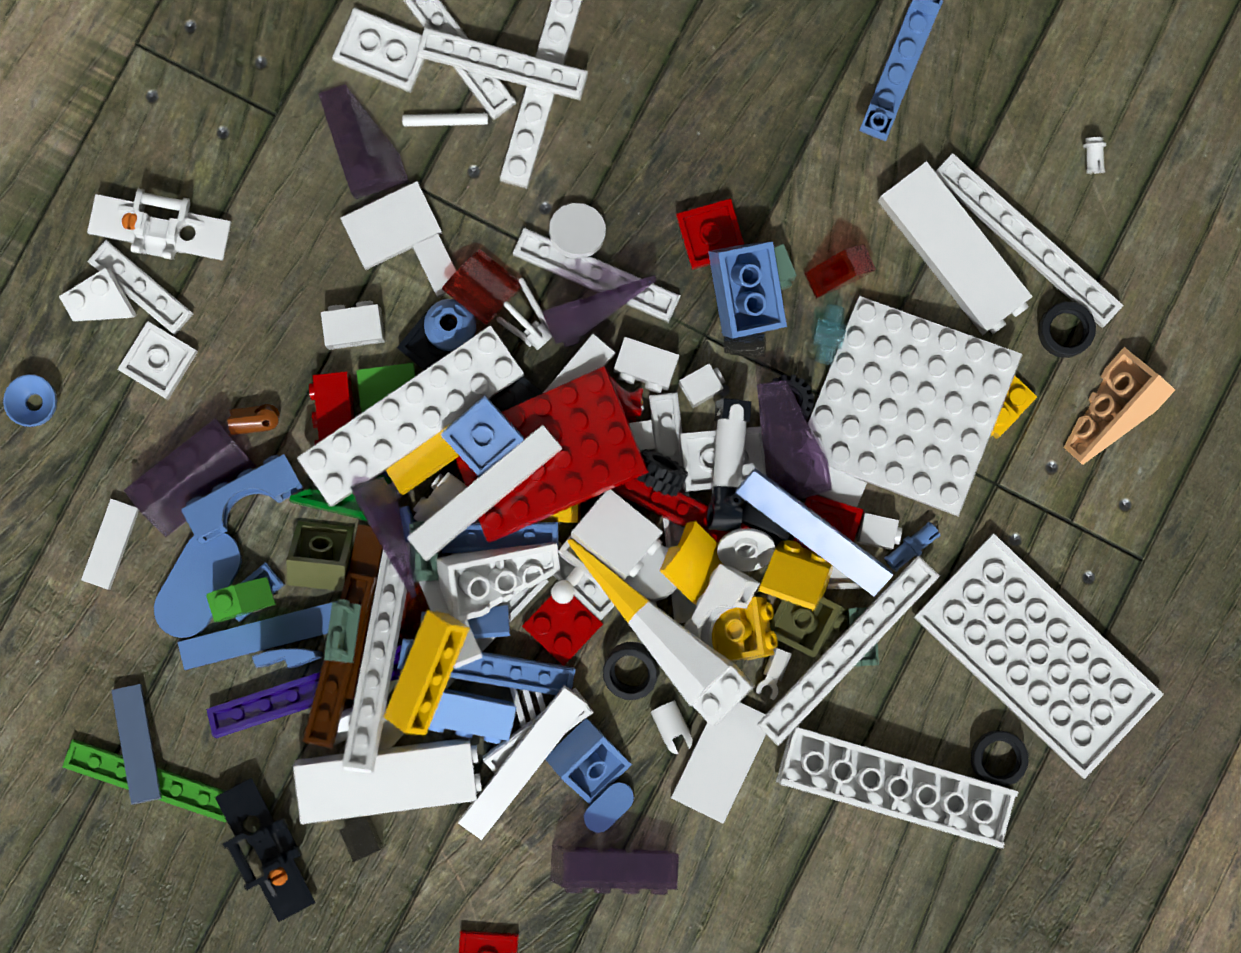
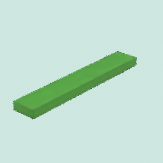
(174, 787)

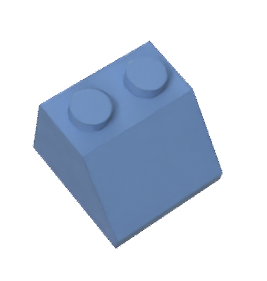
(587, 761)

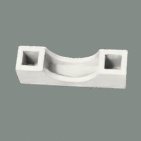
(727, 590)

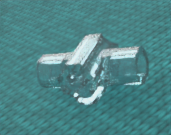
(829, 334)

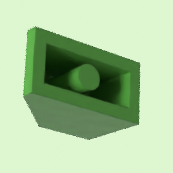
(240, 599)

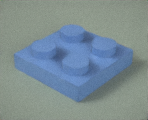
(482, 436)

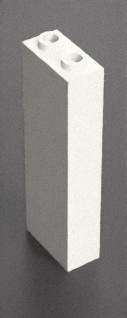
(955, 249)
(401, 781)

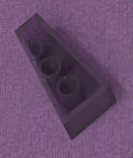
(614, 870)

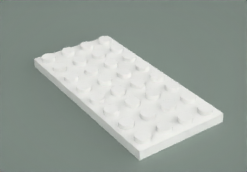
(1038, 656)

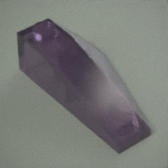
(583, 315)

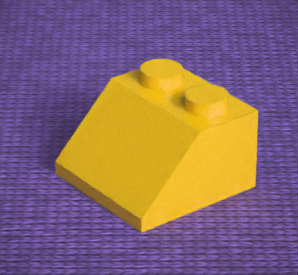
(796, 575)

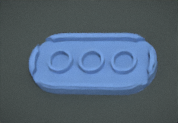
(182, 602)

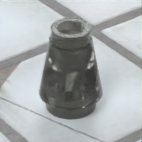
(746, 346)

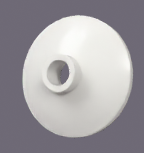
(746, 549)

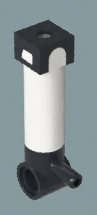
(724, 509)

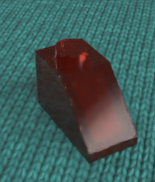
(840, 270)

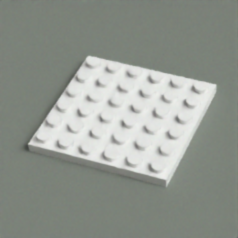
(911, 404)

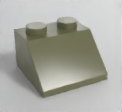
(320, 555)

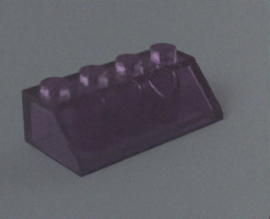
(186, 473)

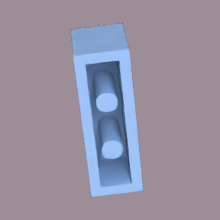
(474, 715)

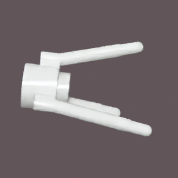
(535, 333)

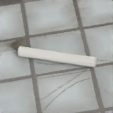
(445, 119)

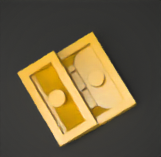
(691, 562)

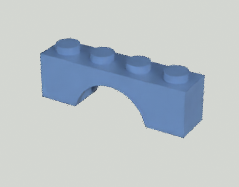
(209, 514)

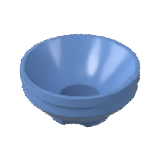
(454, 338)
(16, 400)

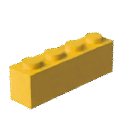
(426, 672)

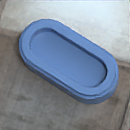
(608, 807)

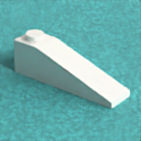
(485, 578)

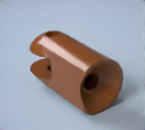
(253, 419)

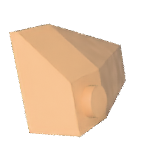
(1122, 401)

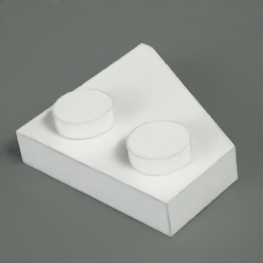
(97, 299)

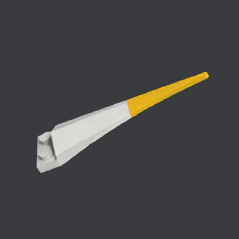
(696, 669)

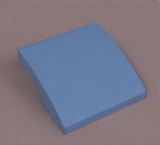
(293, 657)

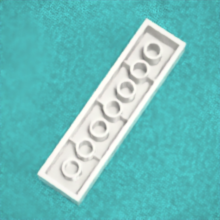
(410, 416)

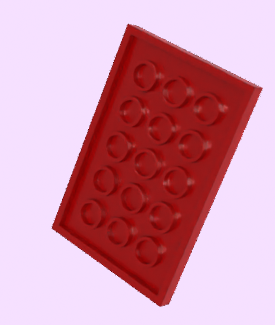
(594, 455)

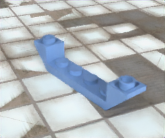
(900, 68)

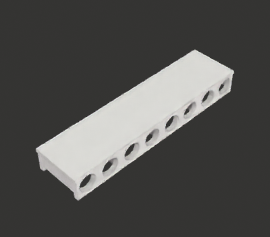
(896, 786)

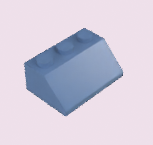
(747, 289)

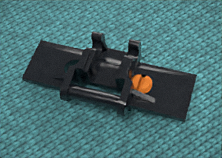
(274, 845)

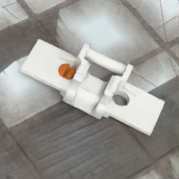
(157, 236)

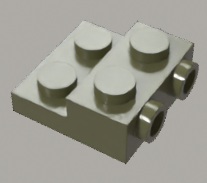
(809, 629)

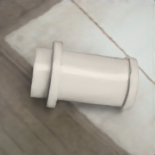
(1095, 155)

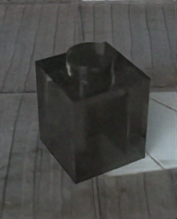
(360, 837)

